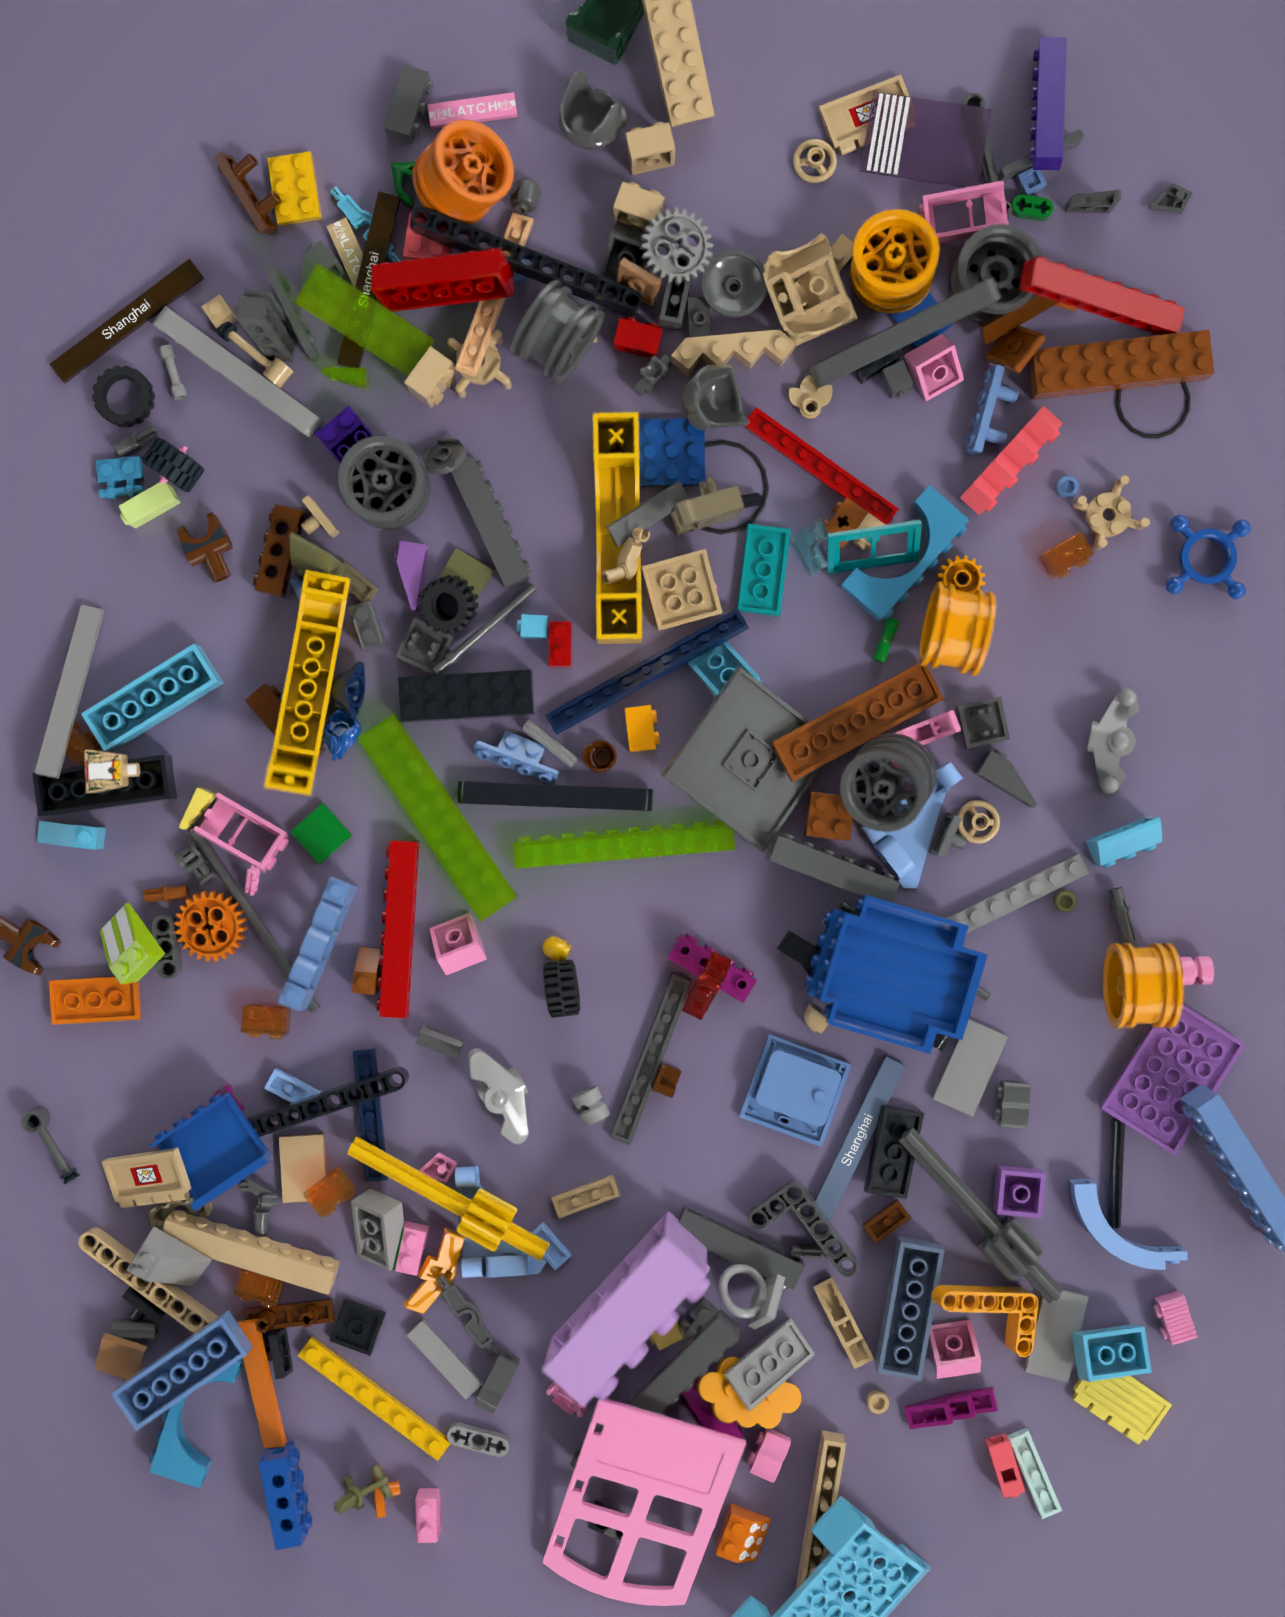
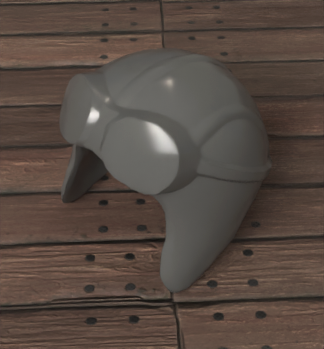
(590, 116)
(714, 398)

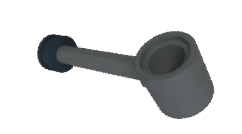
(44, 1118)

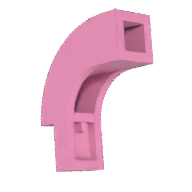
(933, 728)

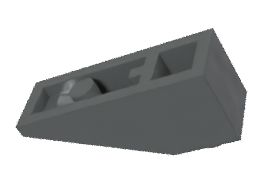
(1002, 774)

